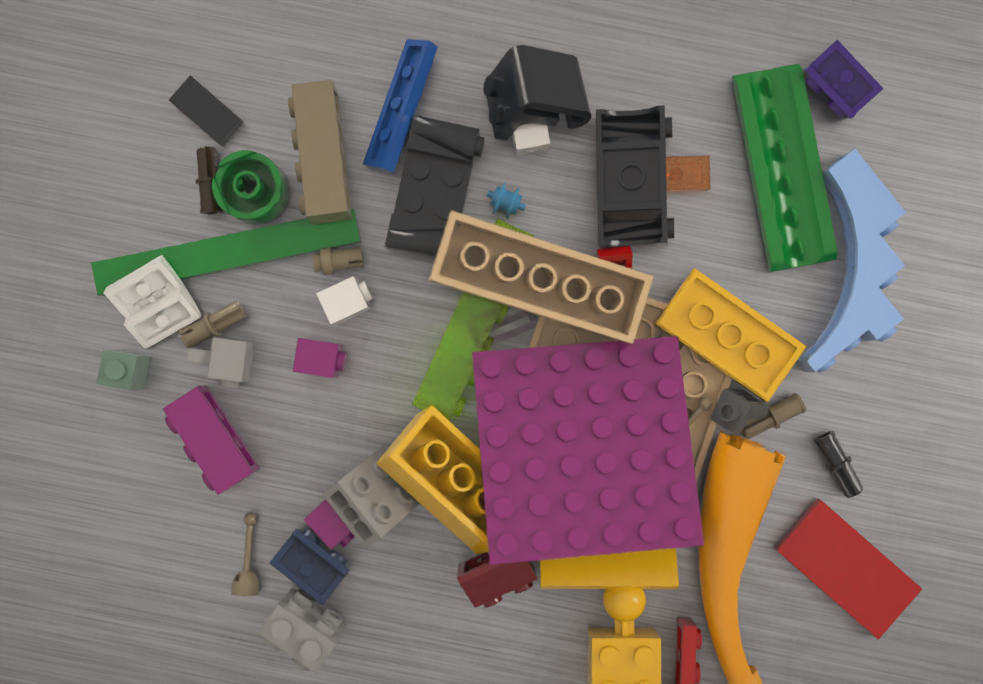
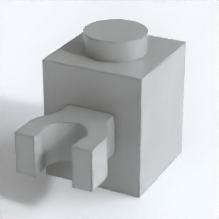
(228, 360)

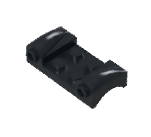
(632, 177)
(432, 183)

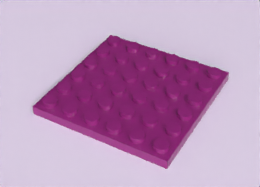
(585, 450)

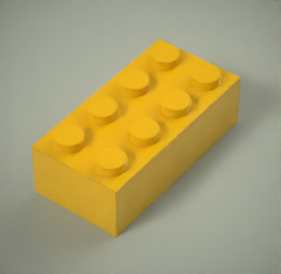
(442, 474)

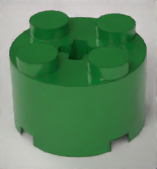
(234, 181)

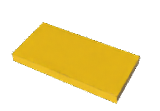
(730, 335)
(630, 569)

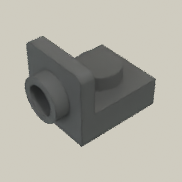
(737, 407)

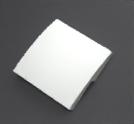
(153, 302)

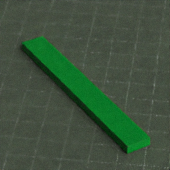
(234, 250)

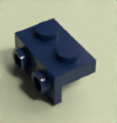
(310, 565)

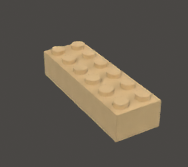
(540, 278)

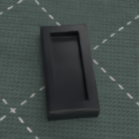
(205, 110)

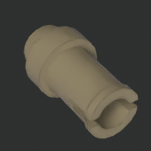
(333, 260)

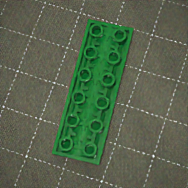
(785, 167)

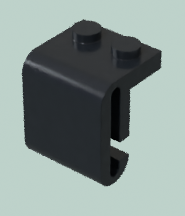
(535, 88)

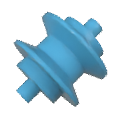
(506, 200)

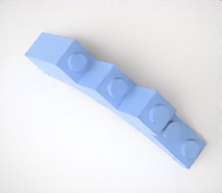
(866, 216)

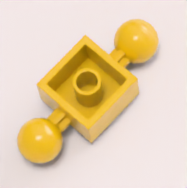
(624, 652)

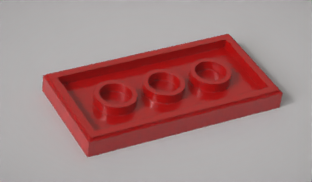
(848, 568)

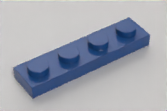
(400, 105)

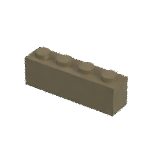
(321, 152)

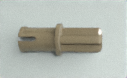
(212, 324)
(776, 414)

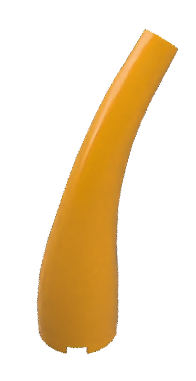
(732, 507)

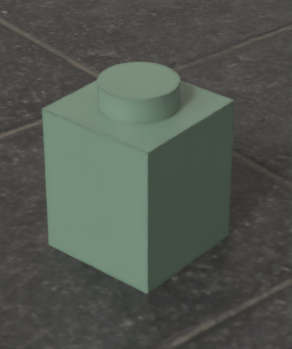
(123, 370)

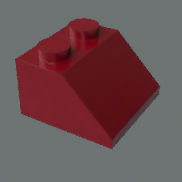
(487, 583)

